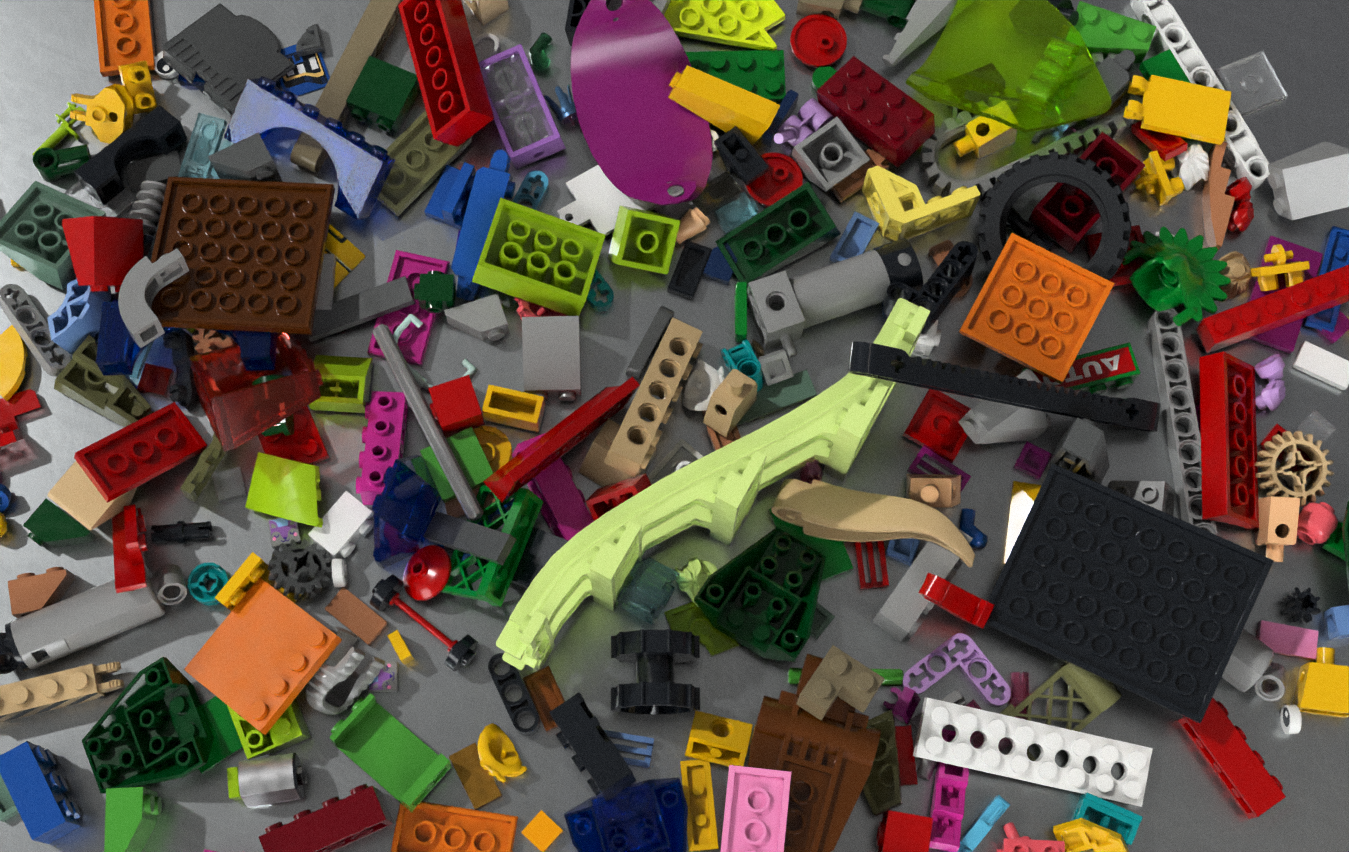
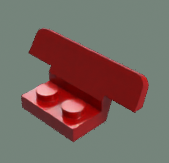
(16, 405)

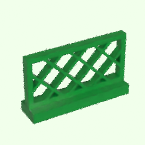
(496, 577)

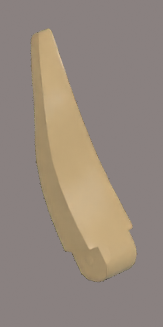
(865, 517)

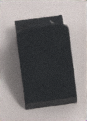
(740, 156)

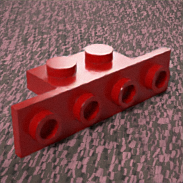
(129, 549)

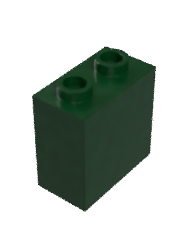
(383, 95)

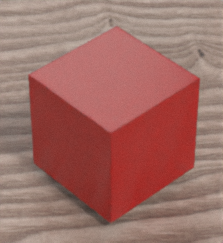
(455, 406)
(903, 832)

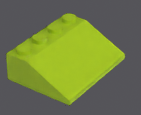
(539, 258)

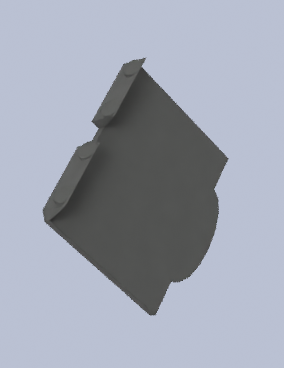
(226, 54)

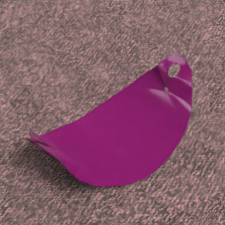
(624, 105)

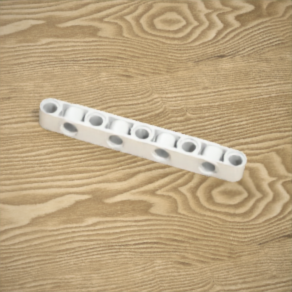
(1242, 148)

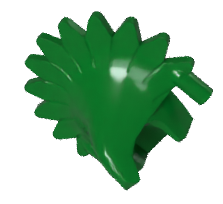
(1177, 274)

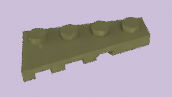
(203, 471)

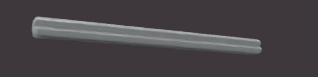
(427, 423)

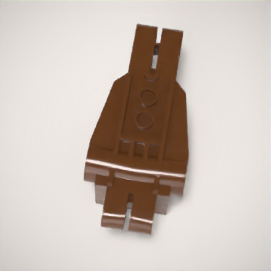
(825, 760)

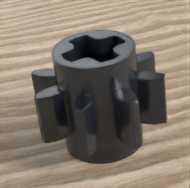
(1308, 600)

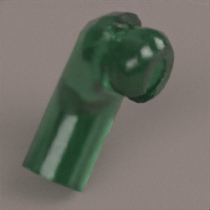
(537, 52)

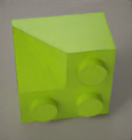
(643, 240)

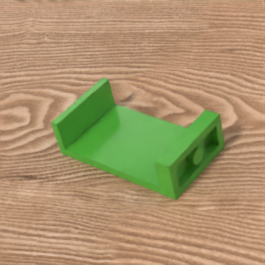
(389, 752)

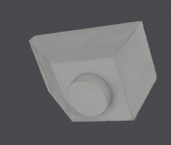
(480, 318)

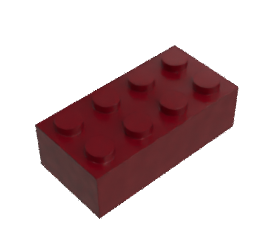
(876, 111)
(1070, 213)
(331, 826)

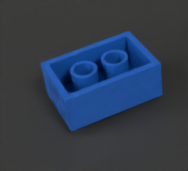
(39, 792)

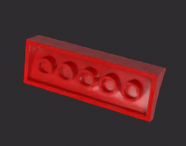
(560, 439)
(1228, 440)

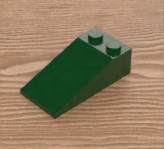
(779, 235)

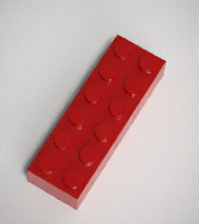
(446, 68)

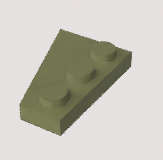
(884, 783)

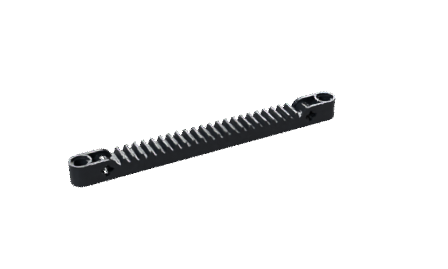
(897, 366)

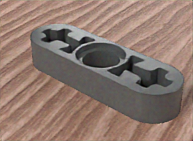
(649, 343)

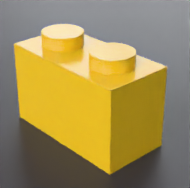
(513, 408)

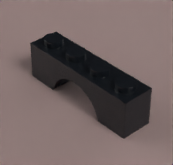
(152, 134)

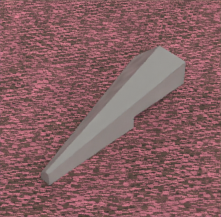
(923, 22)

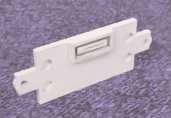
(600, 200)

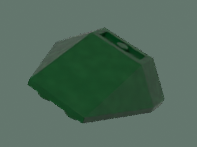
(766, 596)
(136, 736)

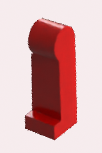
(956, 600)

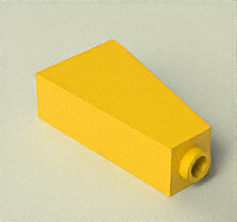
(723, 103)

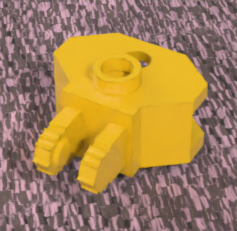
(106, 111)

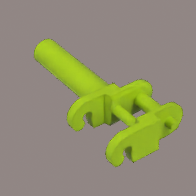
(63, 130)

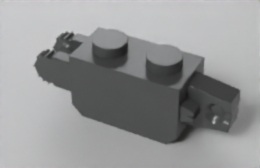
(1114, 75)

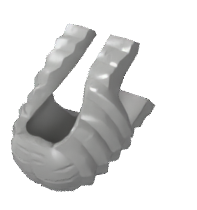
(336, 682)

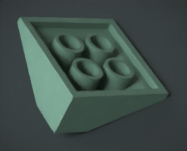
(35, 235)

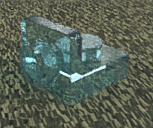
(736, 213)

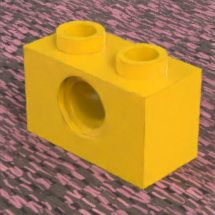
(718, 739)

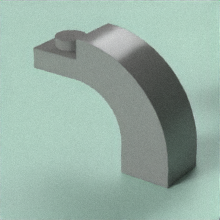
(139, 291)

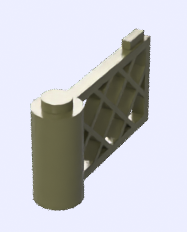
(1090, 689)

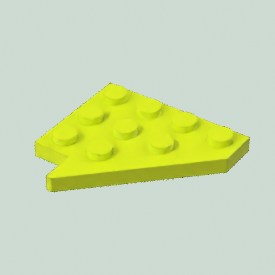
(726, 21)

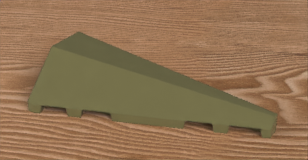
(107, 395)

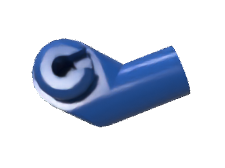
(967, 526)

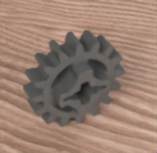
(300, 560)

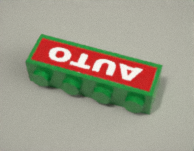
(1100, 370)

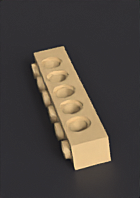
(623, 452)

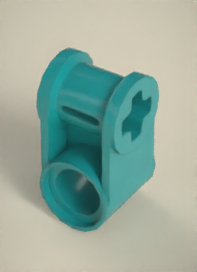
(744, 360)

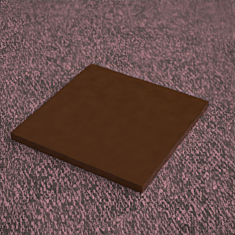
(248, 253)

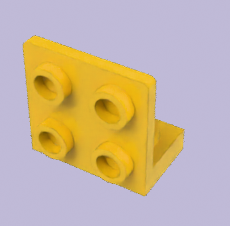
(244, 579)

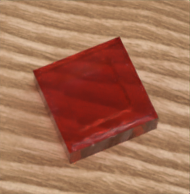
(155, 380)

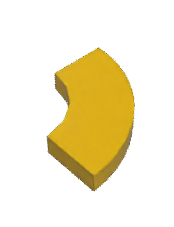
(12, 362)

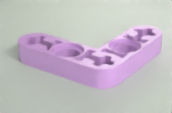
(963, 662)

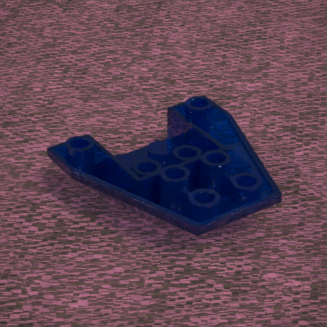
(403, 510)
(638, 819)

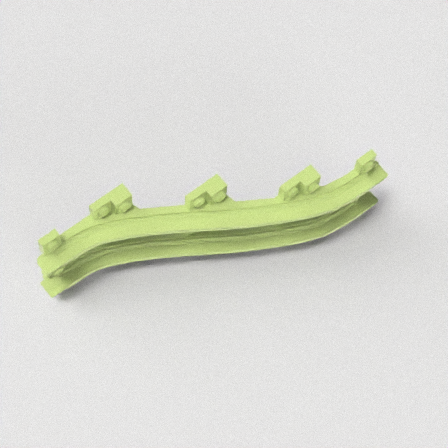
(705, 493)

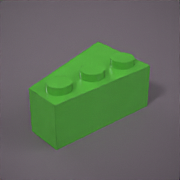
(1113, 32)

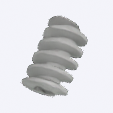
(149, 207)

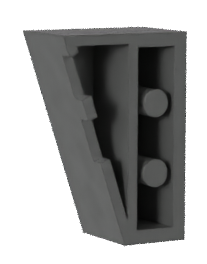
(1082, 451)

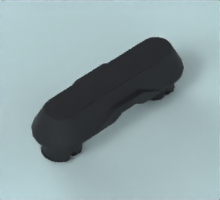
(182, 348)

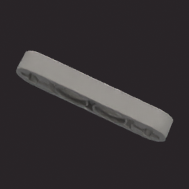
(30, 331)

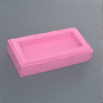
(1288, 639)

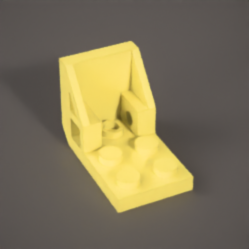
(902, 211)

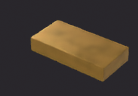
(476, 781)

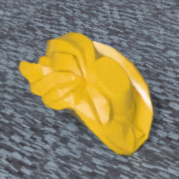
(499, 754)

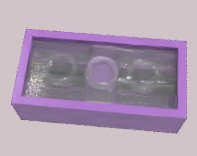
(520, 108)

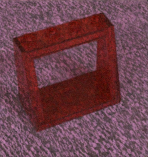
(244, 410)

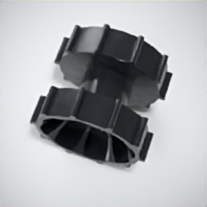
(655, 661)

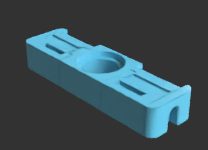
(983, 824)

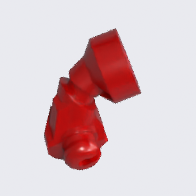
(1244, 211)

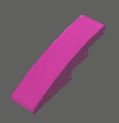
(948, 802)

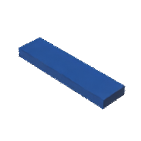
(1334, 257)

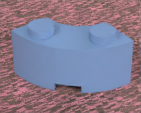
(77, 316)

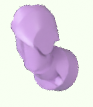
(1274, 393)

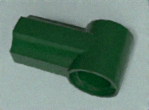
(893, 10)
(64, 161)

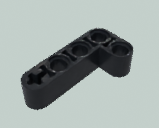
(941, 285)

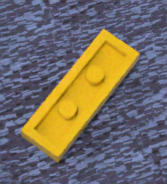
(700, 802)

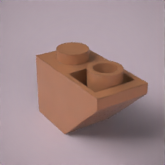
(36, 592)

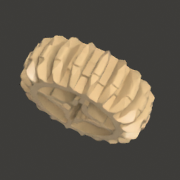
(1292, 457)

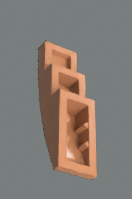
(1215, 203)

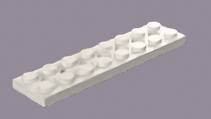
(1017, 765)

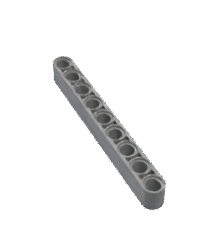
(1175, 414)

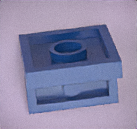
(452, 195)

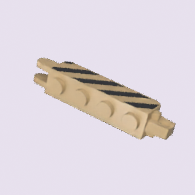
(56, 690)

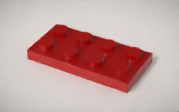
(140, 451)

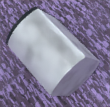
(271, 779)

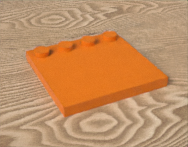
(1036, 308)
(262, 655)

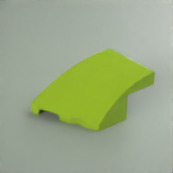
(285, 489)

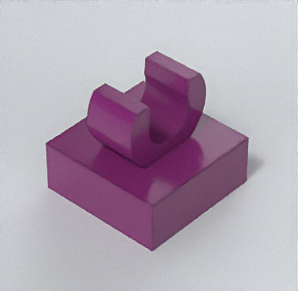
(905, 705)

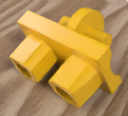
(139, 84)
(1156, 181)
(1268, 274)

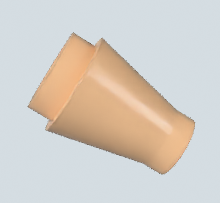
(691, 224)

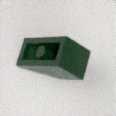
(56, 528)

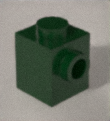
(435, 291)

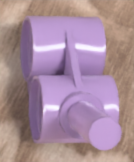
(811, 118)

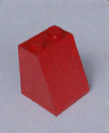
(103, 249)

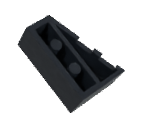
(591, 748)

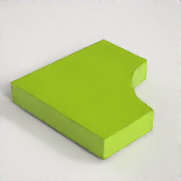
(691, 619)

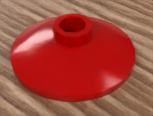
(427, 572)

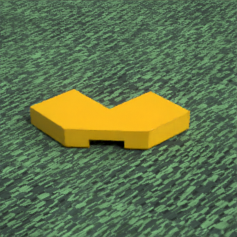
(1084, 835)

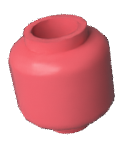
(1316, 523)

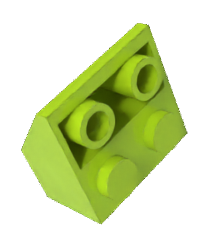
(344, 383)
(286, 732)

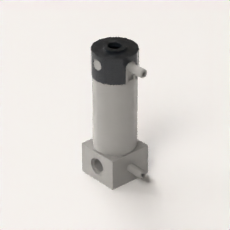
(788, 305)

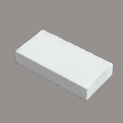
(1322, 365)

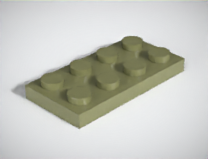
(416, 164)

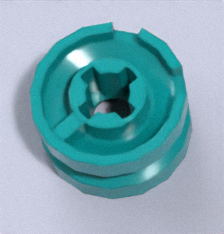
(198, 579)

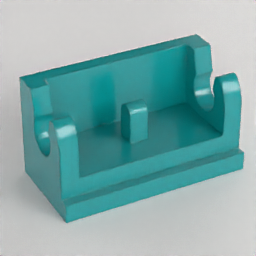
(1108, 816)

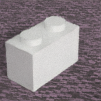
(343, 526)

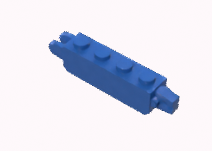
(487, 189)

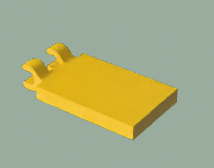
(1179, 108)

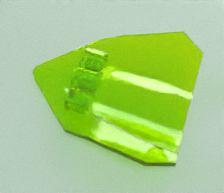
(1013, 66)

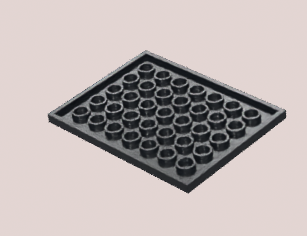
(1127, 592)

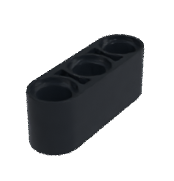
(518, 708)

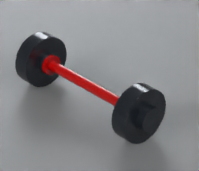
(387, 593)

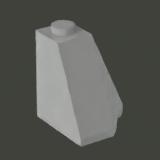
(1002, 423)

